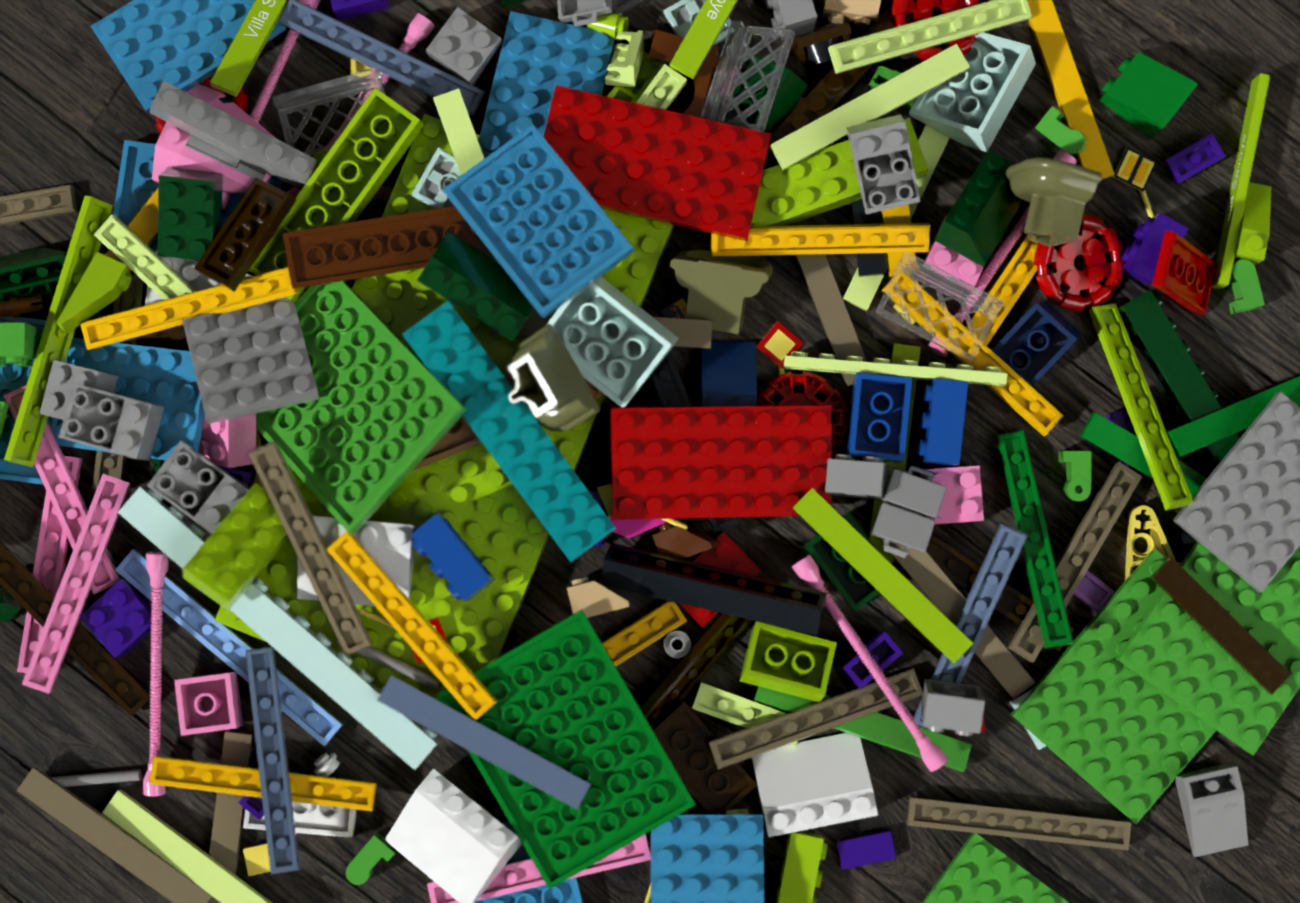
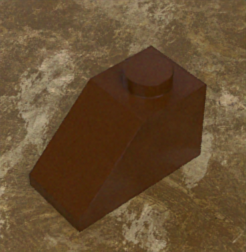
(682, 543)

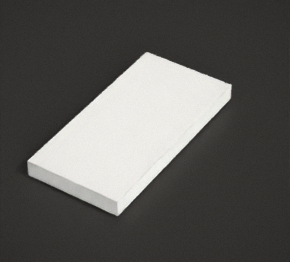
(314, 820)

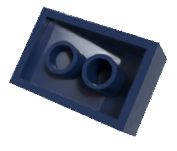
(1036, 341)
(729, 374)

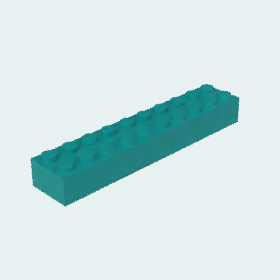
(509, 432)

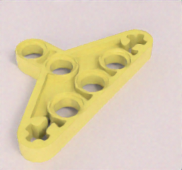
(1155, 539)

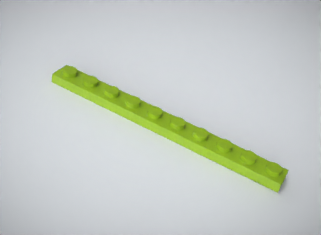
(55, 343)

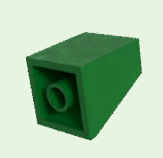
(1146, 93)

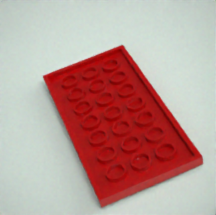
(659, 161)
(717, 460)

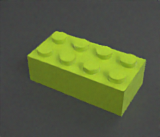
(237, 549)

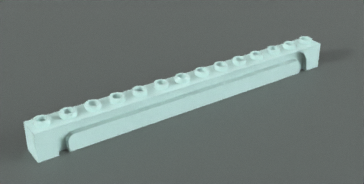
(288, 634)

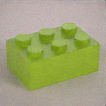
(788, 661)

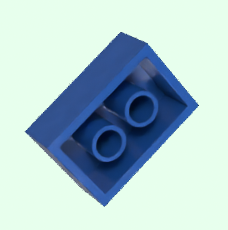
(879, 417)
(941, 423)
(451, 558)

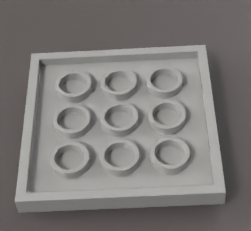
(250, 360)

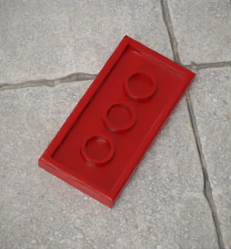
(1184, 273)

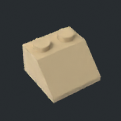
(860, 12)
(594, 598)

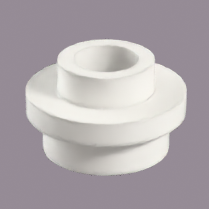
(668, 644)
(326, 764)

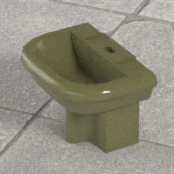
(1055, 196)
(719, 285)
(550, 382)

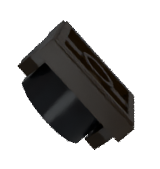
(813, 46)

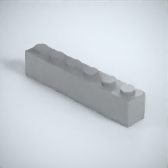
(232, 135)

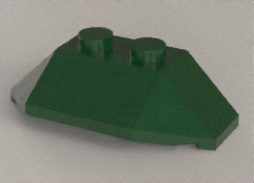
(31, 274)

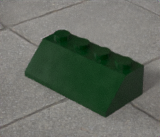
(786, 98)
(981, 211)
(476, 286)

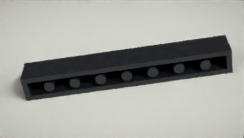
(714, 588)

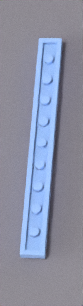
(229, 647)

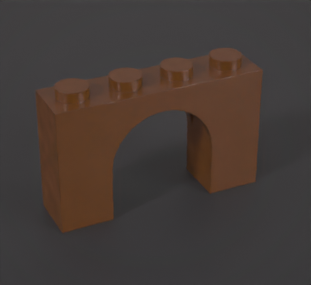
(664, 49)

